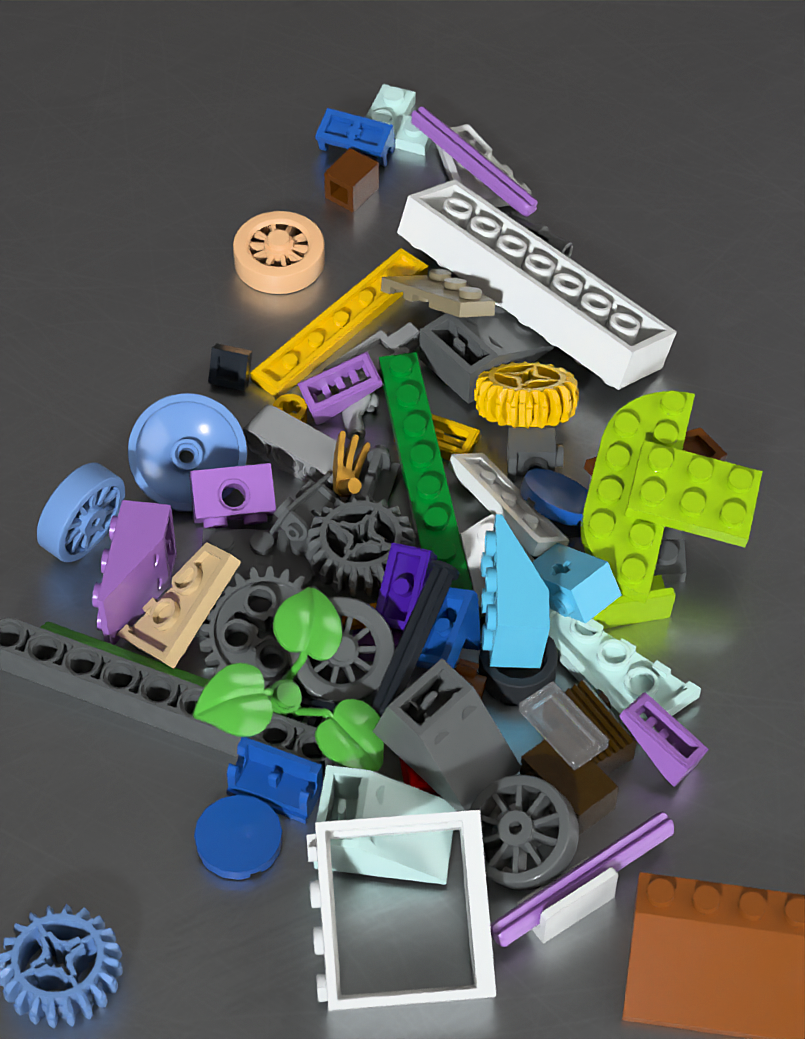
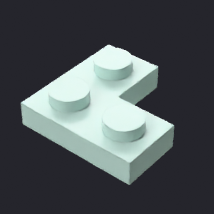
(393, 108)

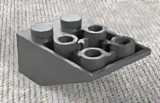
(467, 346)
(447, 736)

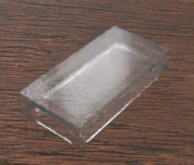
(563, 725)

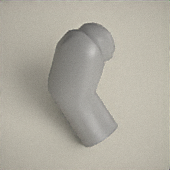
(353, 415)

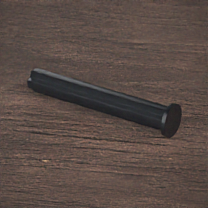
(415, 634)

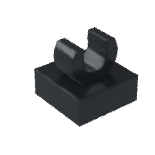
(230, 367)

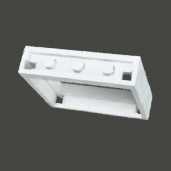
(476, 902)

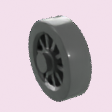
(348, 654)
(523, 830)

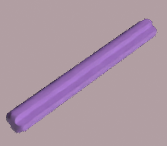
(474, 161)
(616, 855)

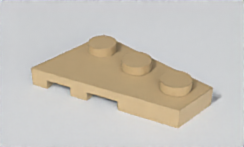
(181, 611)

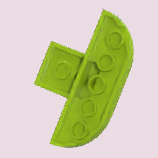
(651, 484)

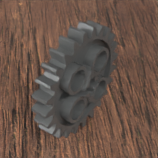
(224, 623)

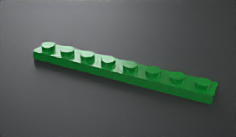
(422, 462)

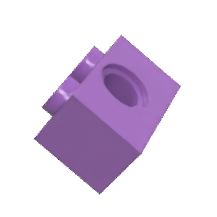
(252, 481)

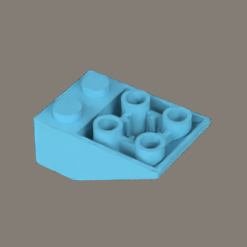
(513, 601)

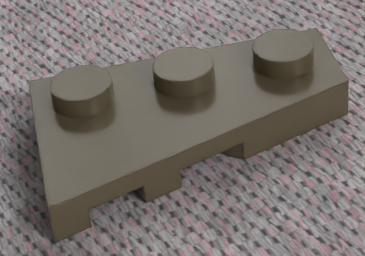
(442, 292)

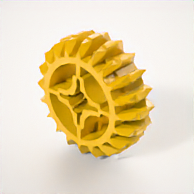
(526, 395)

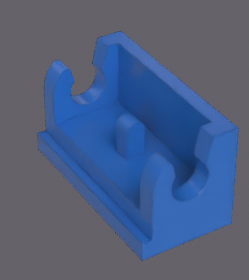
(356, 133)
(277, 778)

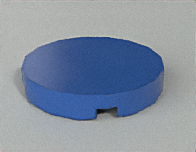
(554, 495)
(238, 837)

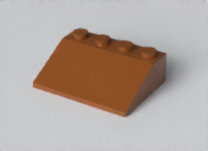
(716, 958)

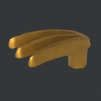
(345, 475)

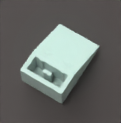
(366, 794)

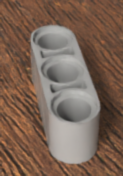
(291, 445)

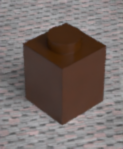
(351, 180)

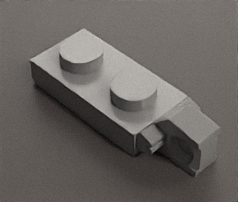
(380, 345)

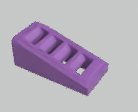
(325, 380)
(673, 748)

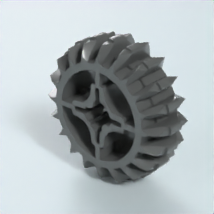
(354, 533)

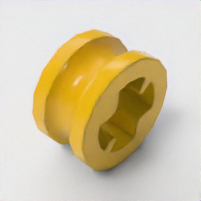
(291, 403)

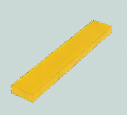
(334, 326)

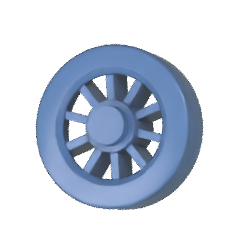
(80, 512)

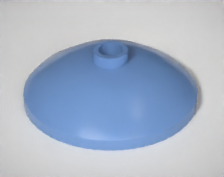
(178, 425)

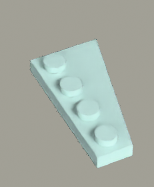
(616, 667)

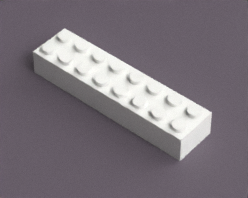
(536, 283)

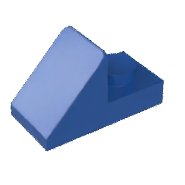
(454, 629)

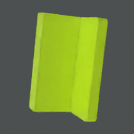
(628, 611)

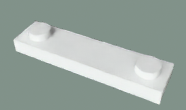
(502, 497)

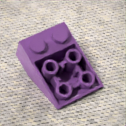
(135, 565)

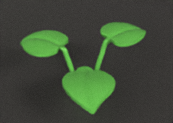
(242, 707)

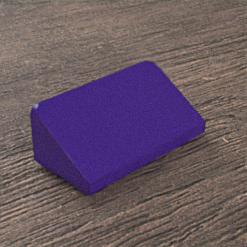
(402, 583)

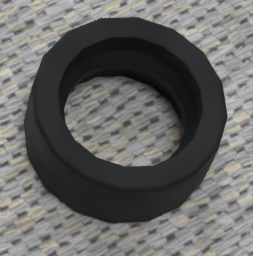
(513, 689)

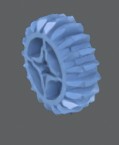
(86, 943)

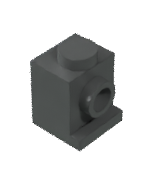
(532, 450)

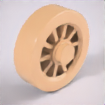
(279, 252)

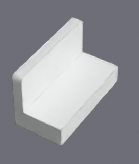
(576, 904)

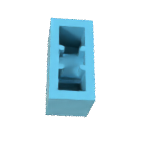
(576, 582)

